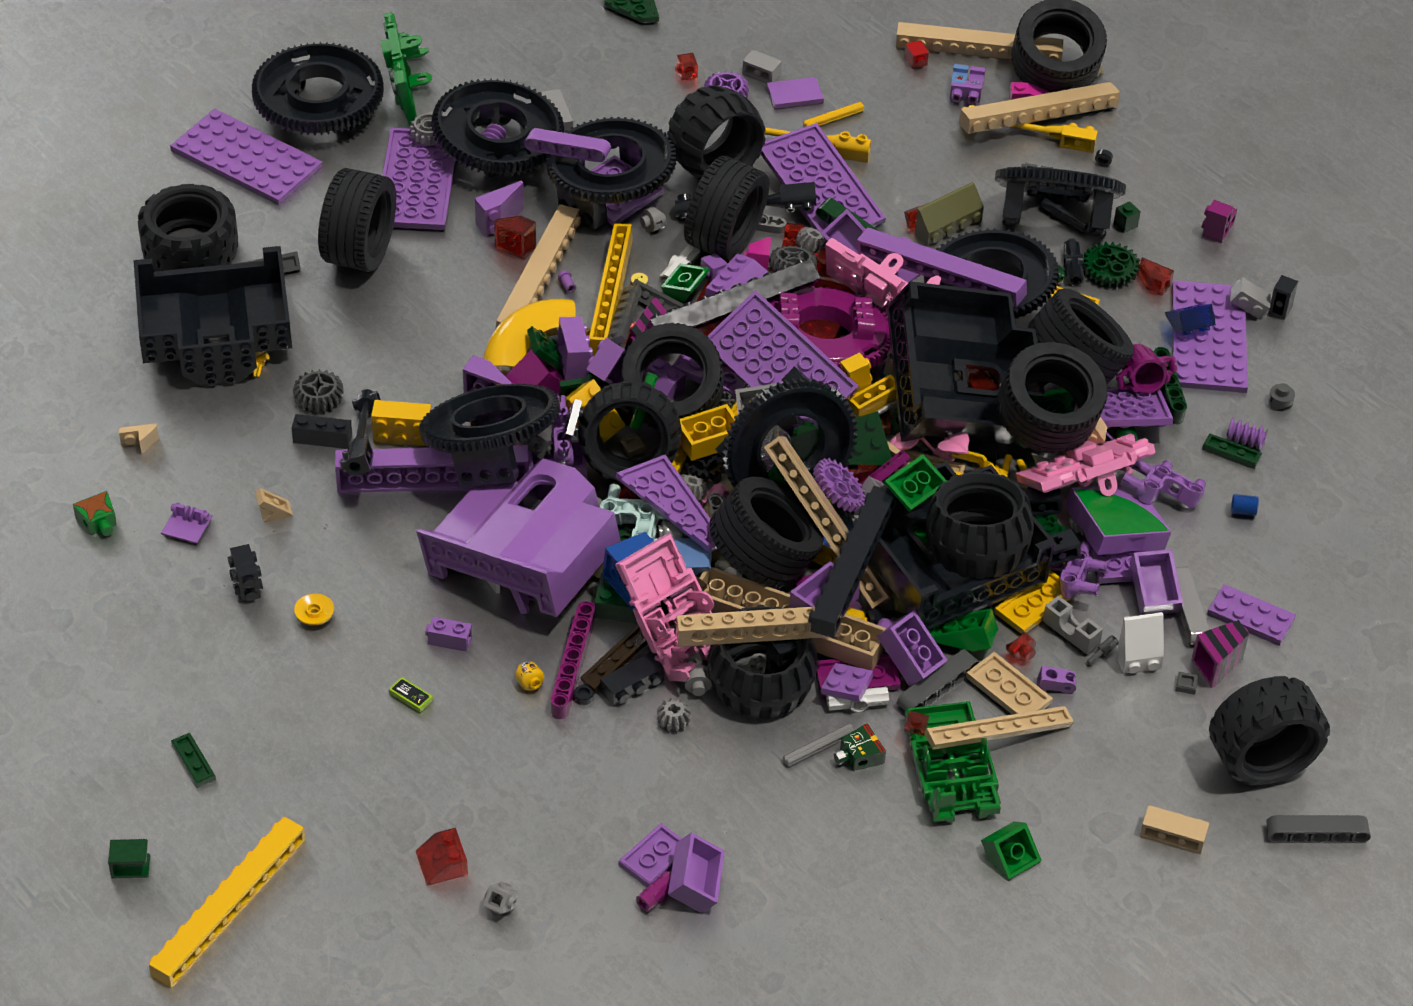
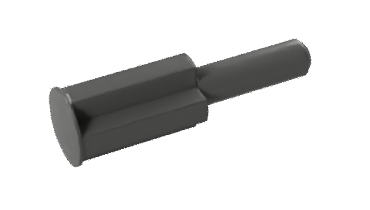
(1104, 648)

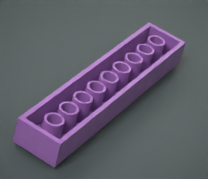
(411, 471)

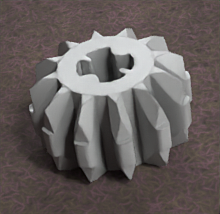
(810, 239)
(696, 486)
(673, 714)

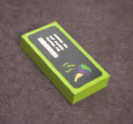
(410, 694)

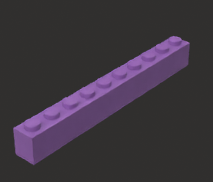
(932, 262)

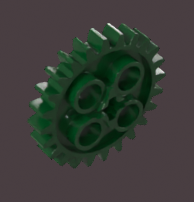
(1111, 264)

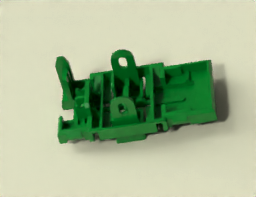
(396, 51)
(975, 788)

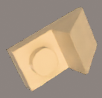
(144, 435)
(272, 505)

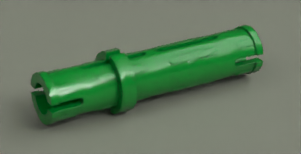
(639, 414)

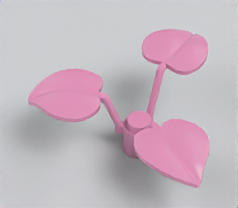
(956, 443)

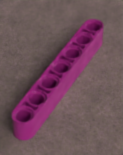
(572, 660)

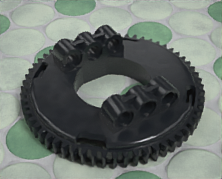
(280, 80)
(486, 104)

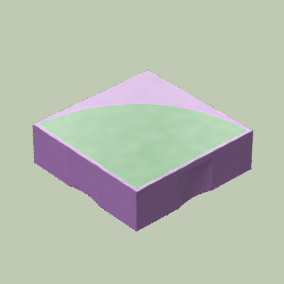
(1117, 521)

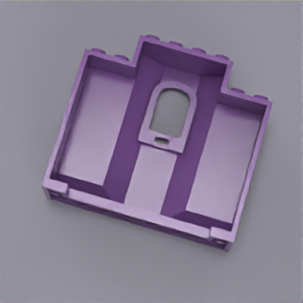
(527, 550)

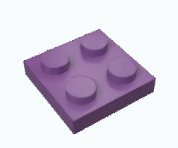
(847, 682)

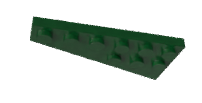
(870, 446)

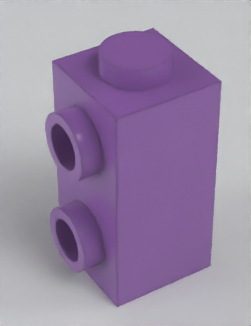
(449, 633)

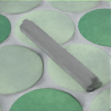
(817, 745)

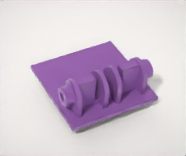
(186, 523)

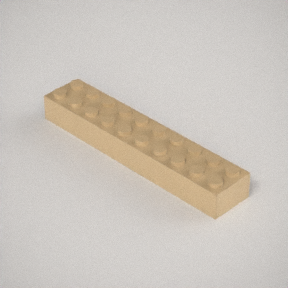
(855, 645)

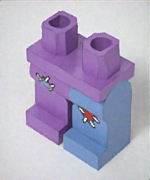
(965, 89)

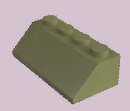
(948, 214)

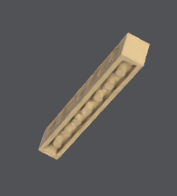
(745, 626)

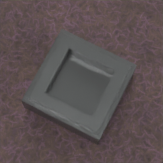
(1186, 683)

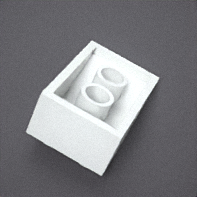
(1141, 643)

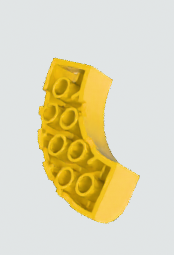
(511, 340)

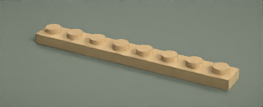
(998, 727)

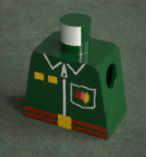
(861, 749)

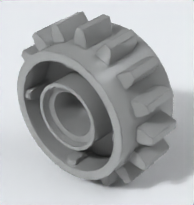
(421, 130)

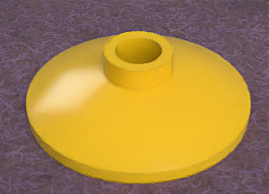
(314, 609)

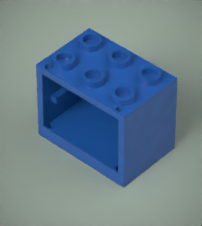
(618, 552)

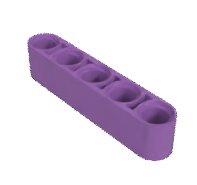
(567, 145)

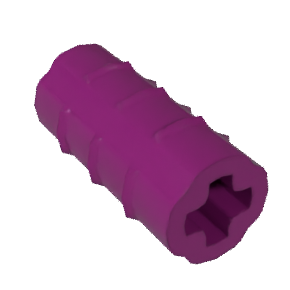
(654, 892)

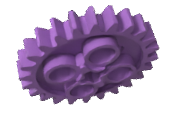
(839, 485)

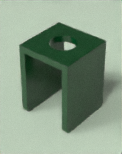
(129, 858)

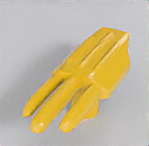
(261, 357)

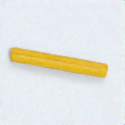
(835, 114)

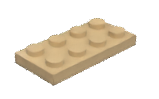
(1008, 686)

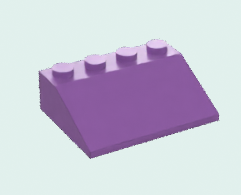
(737, 271)

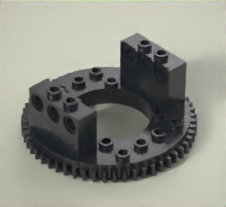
(639, 145)
(1061, 184)
(1013, 255)
(790, 399)
(502, 419)

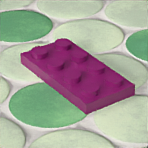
(884, 673)

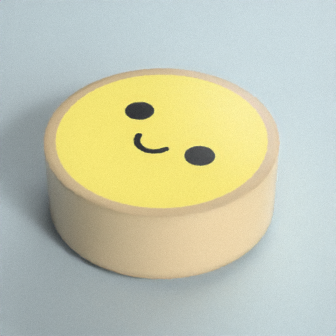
(639, 276)

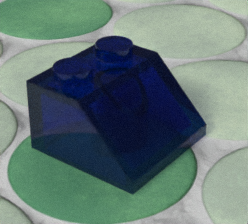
(1191, 318)

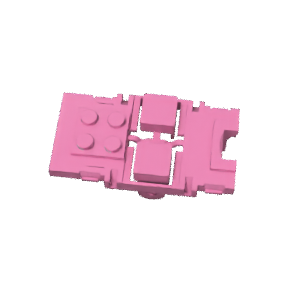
(865, 275)
(1086, 463)
(650, 578)

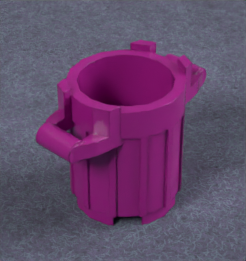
(1146, 370)

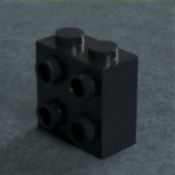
(245, 573)

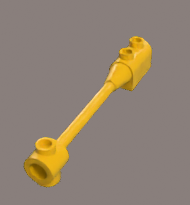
(1070, 135)
(848, 147)

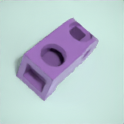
(1056, 680)

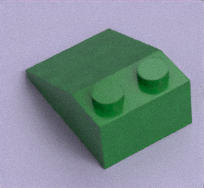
(915, 483)
(968, 632)

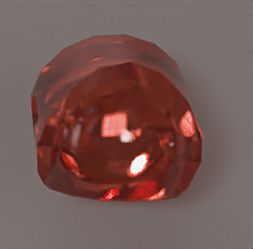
(1022, 647)

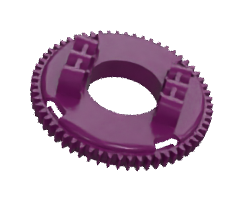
(857, 314)

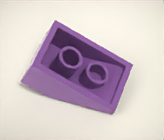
(498, 204)
(480, 374)

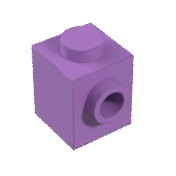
(715, 265)

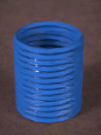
(1244, 505)

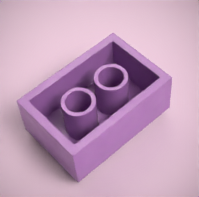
(912, 648)

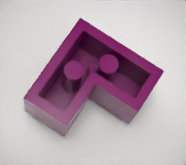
(1218, 220)

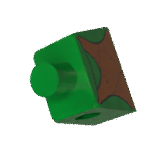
(96, 514)

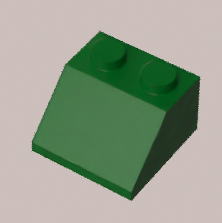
(683, 281)
(1011, 849)

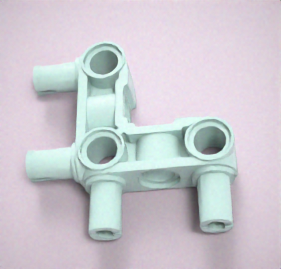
(632, 512)

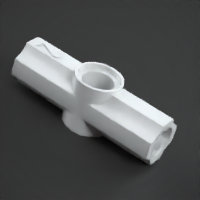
(687, 256)
(871, 697)

